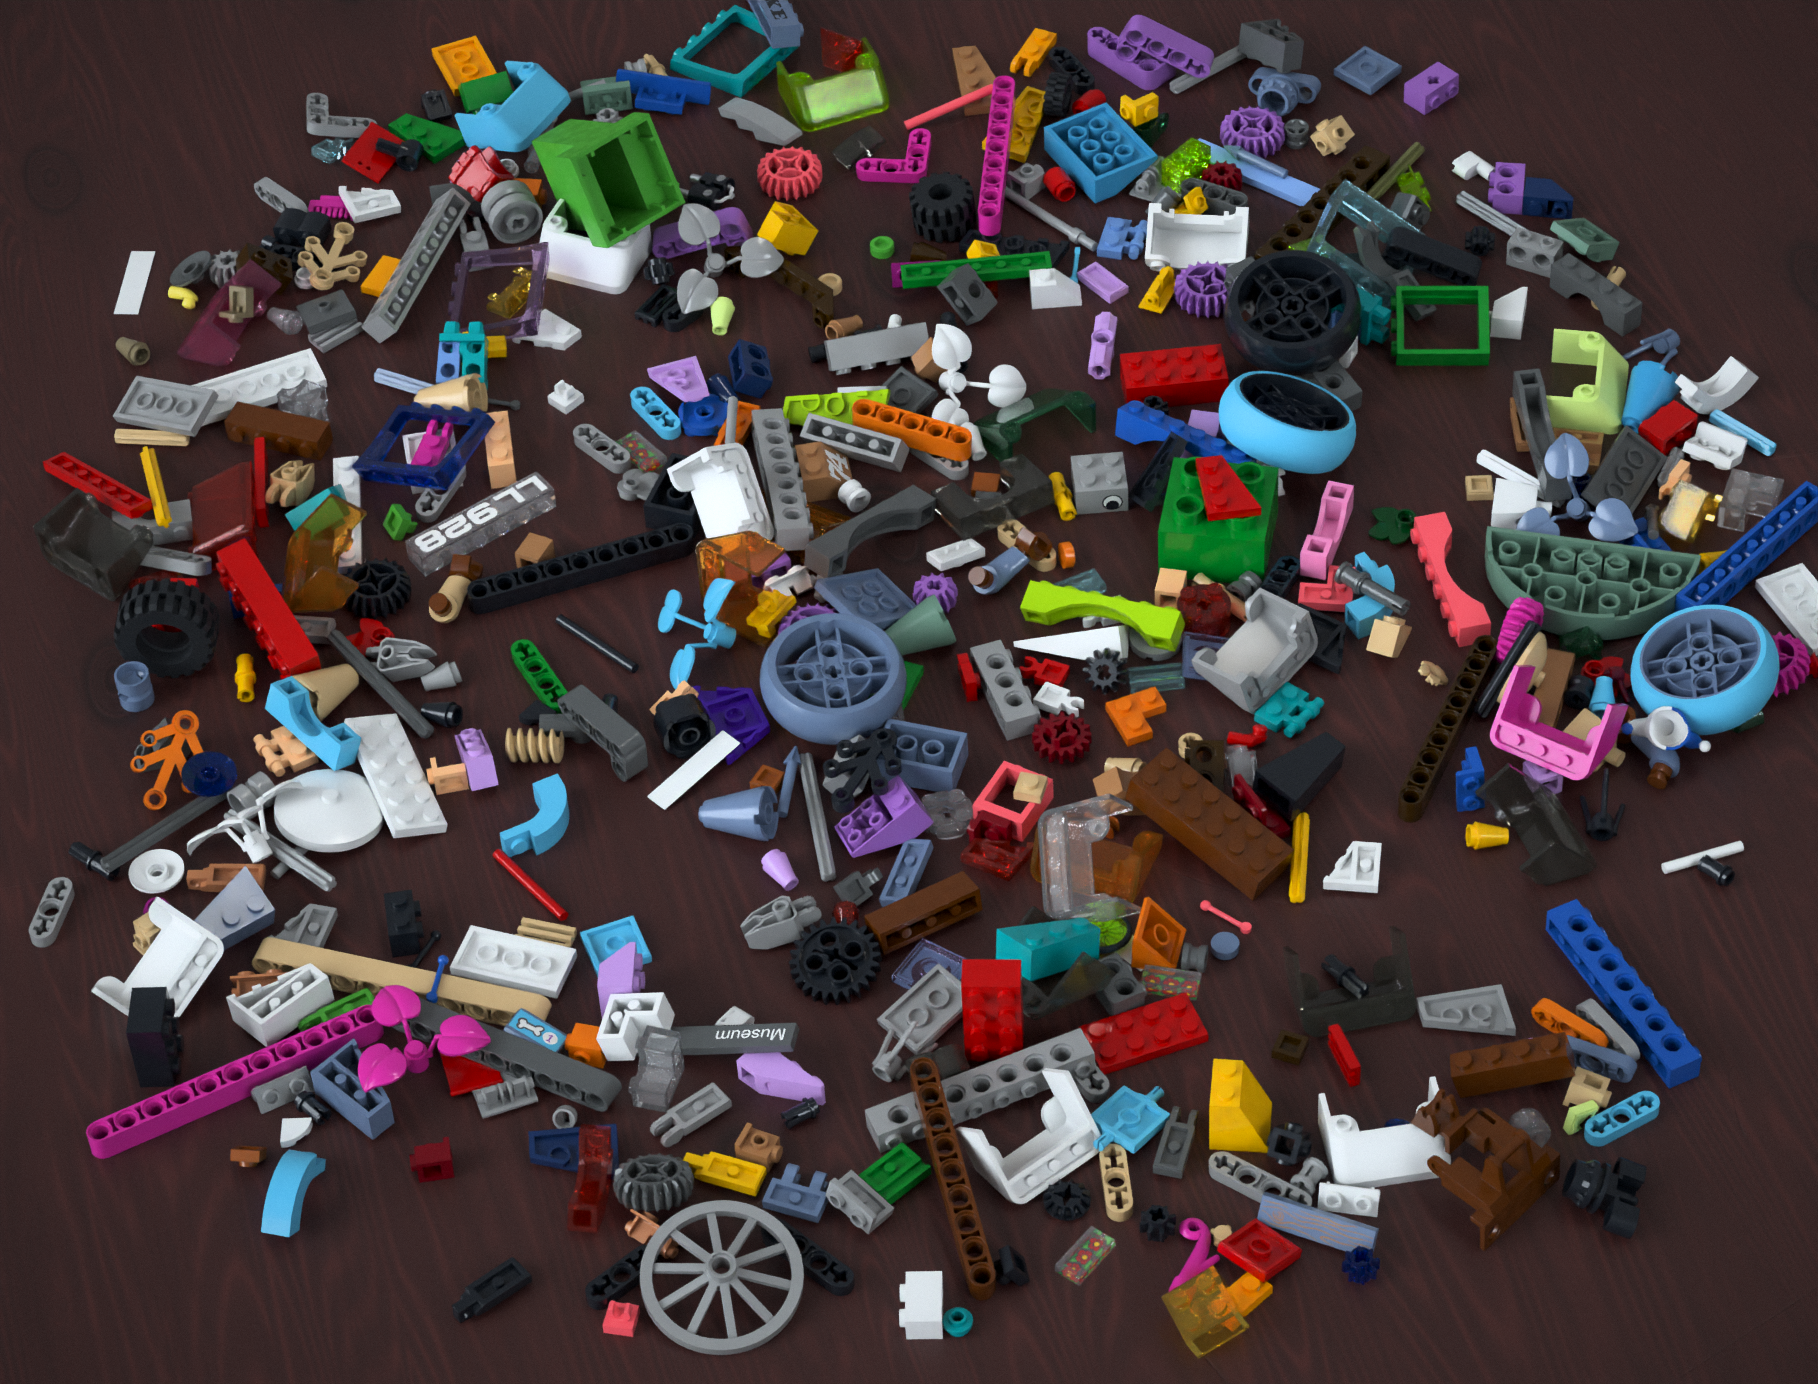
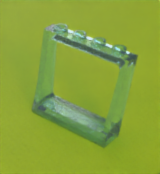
(1360, 209)

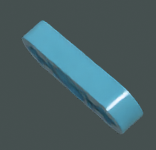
(657, 422)
(1616, 1129)

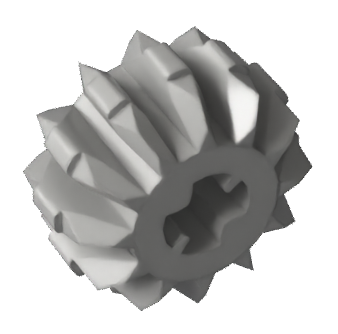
(223, 267)

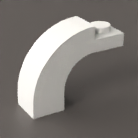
(1720, 390)

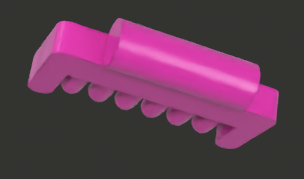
(329, 204)

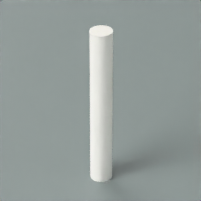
(1692, 860)

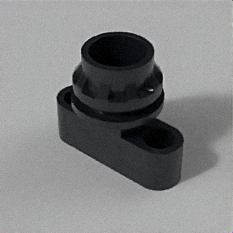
(1596, 1187)

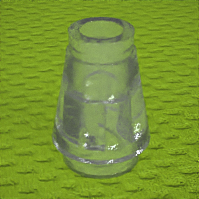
(287, 320)

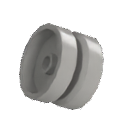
(511, 211)

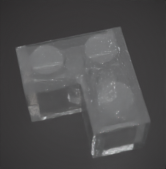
(1746, 495)
(658, 1068)

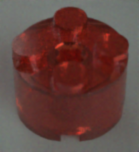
(1205, 609)

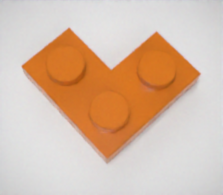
(1131, 711)

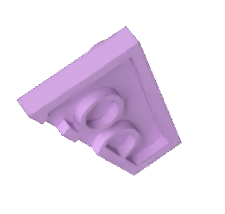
(681, 378)

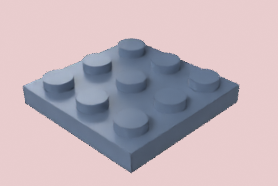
(866, 596)

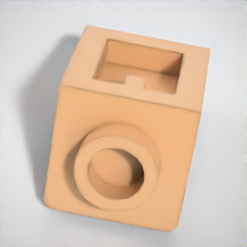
(447, 778)

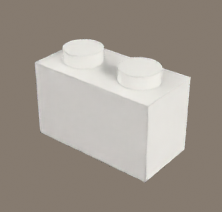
(922, 1305)

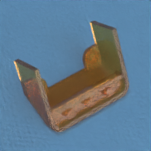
(313, 558)
(735, 559)

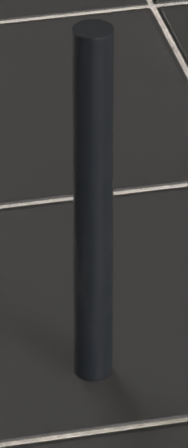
(596, 643)

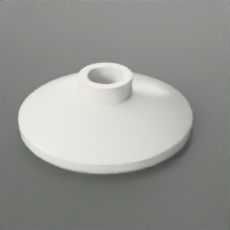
(156, 871)

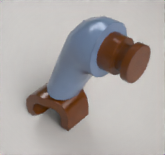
(1002, 569)
(1663, 763)

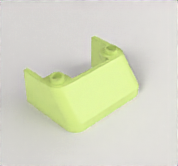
(1592, 406)

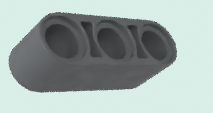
(1217, 197)

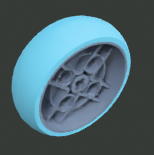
(1713, 664)

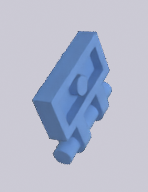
(1116, 235)

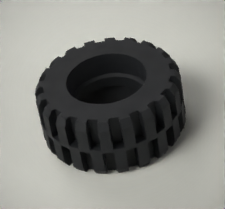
(171, 605)

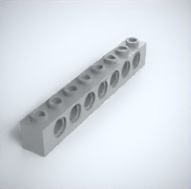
(416, 265)
(781, 479)
(984, 1088)

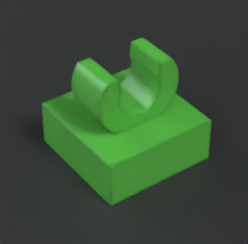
(398, 522)

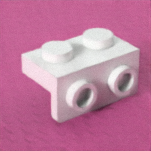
(1716, 446)

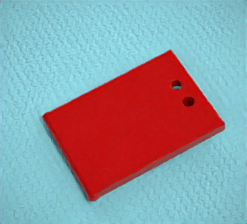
(363, 152)
(467, 1075)

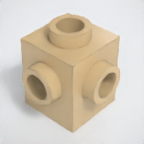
(1332, 135)

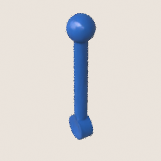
(432, 996)

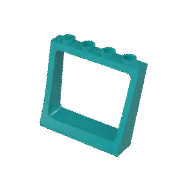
(734, 84)

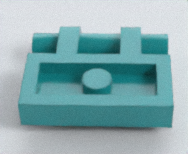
(1282, 707)

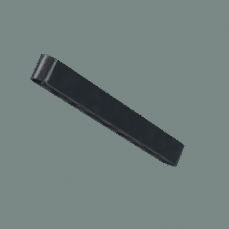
(595, 563)

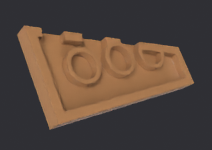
(972, 75)

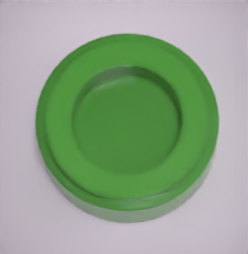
(882, 247)

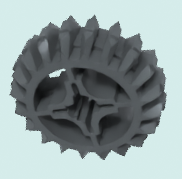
(653, 1182)

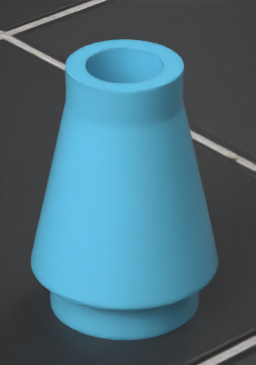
(1602, 695)

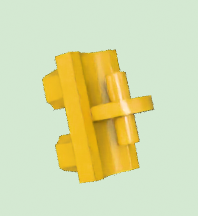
(770, 610)

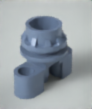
(1282, 90)

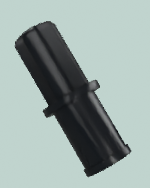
(91, 859)
(1345, 976)

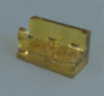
(513, 296)

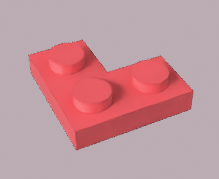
(1326, 596)

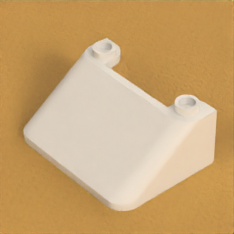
(176, 960)

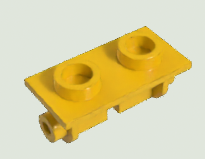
(1160, 291)

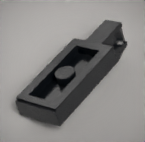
(491, 1289)

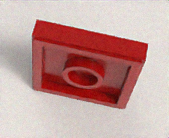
(1259, 1250)

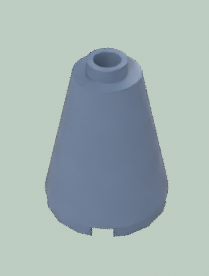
(743, 813)

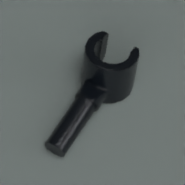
(268, 242)

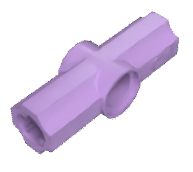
(1102, 345)

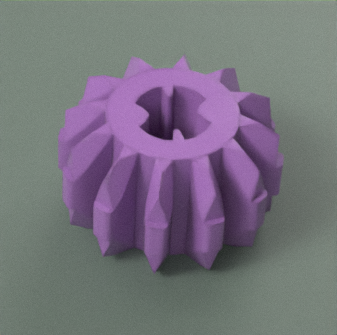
(942, 587)

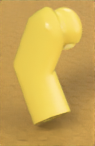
(188, 296)

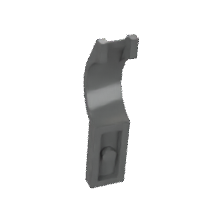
(1373, 262)

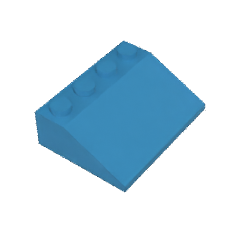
(1098, 151)

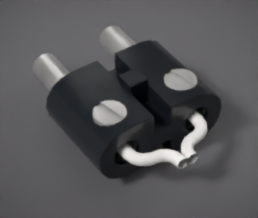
(709, 190)

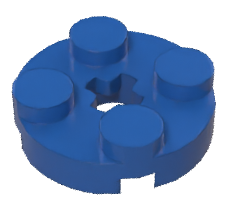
(698, 425)

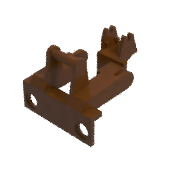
(1486, 1190)

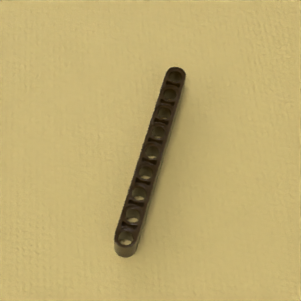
(1447, 729)

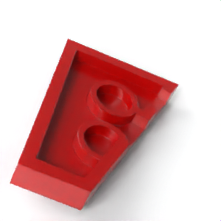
(1223, 490)

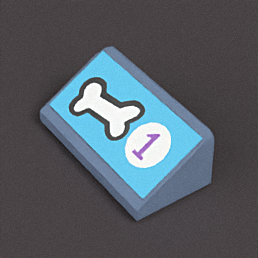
(535, 1030)

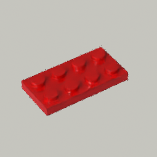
(1145, 1033)

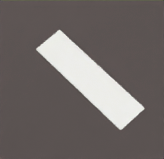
(134, 282)
(693, 770)

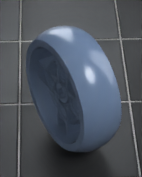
(835, 673)

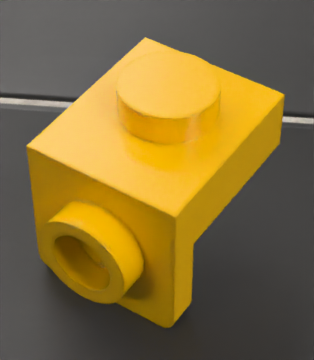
(1139, 110)
(1193, 203)

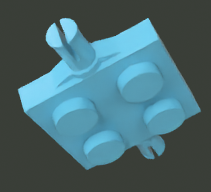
(1129, 1119)

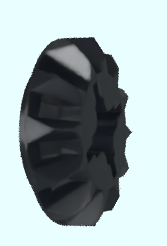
(1075, 1207)

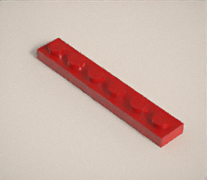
(100, 485)

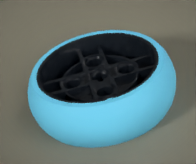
(1287, 422)

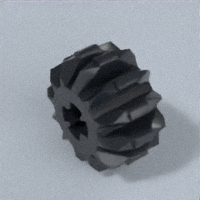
(1097, 672)

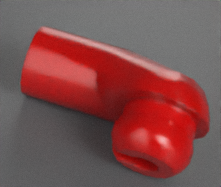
(1252, 739)

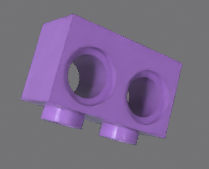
(1508, 187)

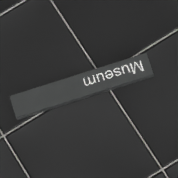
(738, 1038)

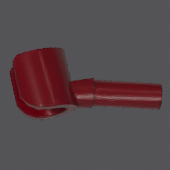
(1618, 675)

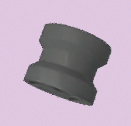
(1296, 134)
(1194, 957)

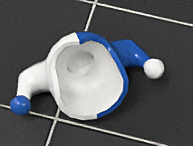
(1667, 730)

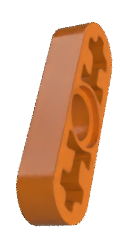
(1559, 1020)

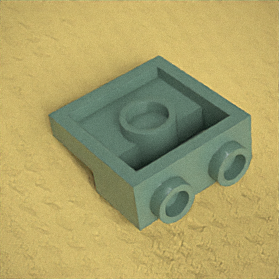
(1586, 238)

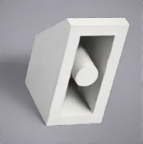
(1053, 289)
(1509, 314)

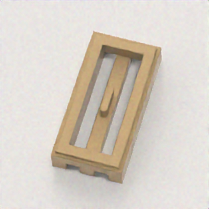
(547, 931)

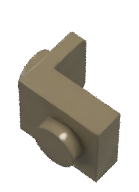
(240, 304)

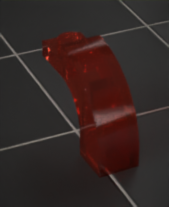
(593, 1180)

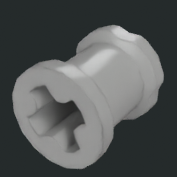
(1310, 1176)

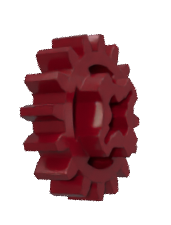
(1061, 737)

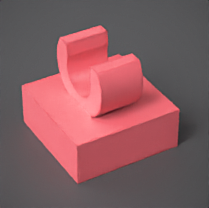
(621, 1318)

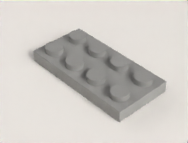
(165, 406)

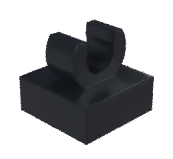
(1012, 1265)

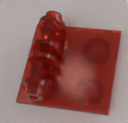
(839, 50)

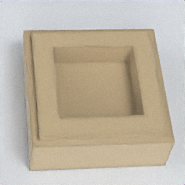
(1479, 487)

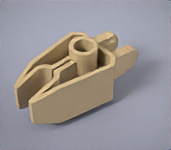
(291, 484)

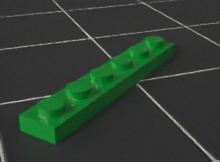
(987, 268)

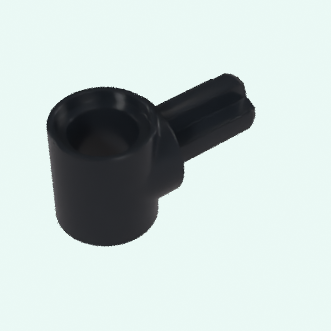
(407, 154)

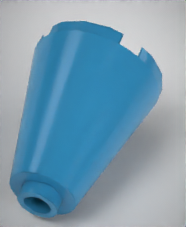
(1647, 392)

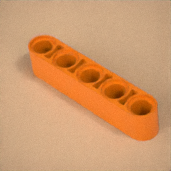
(914, 429)

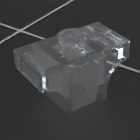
(305, 400)

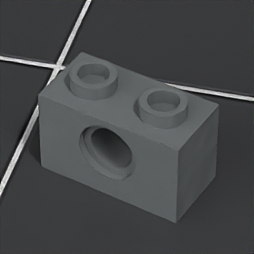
(967, 294)

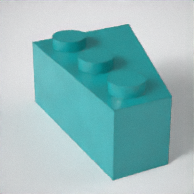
(1048, 945)

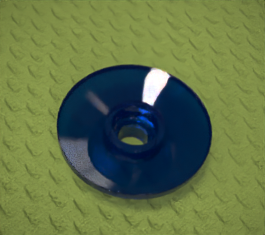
(211, 766)

